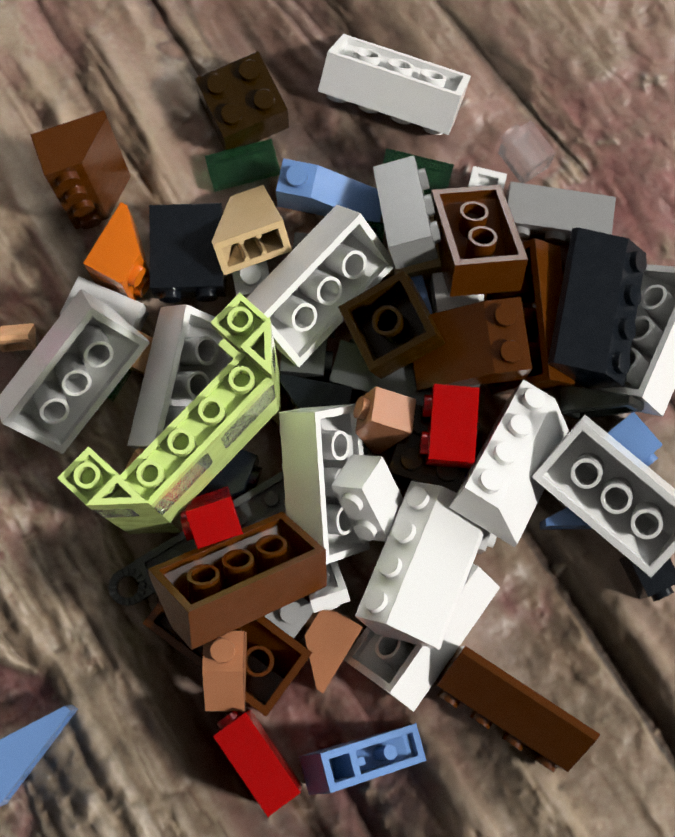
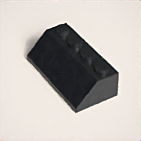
(597, 309)

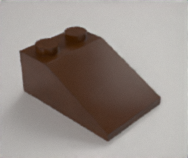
(479, 241)
(482, 346)

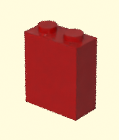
(257, 761)

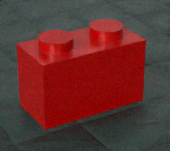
(450, 426)
(211, 518)

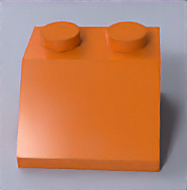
(119, 257)

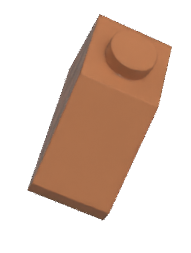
(383, 418)
(329, 640)
(225, 672)

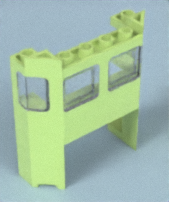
(197, 440)

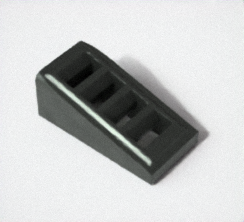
(596, 403)

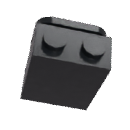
(183, 254)

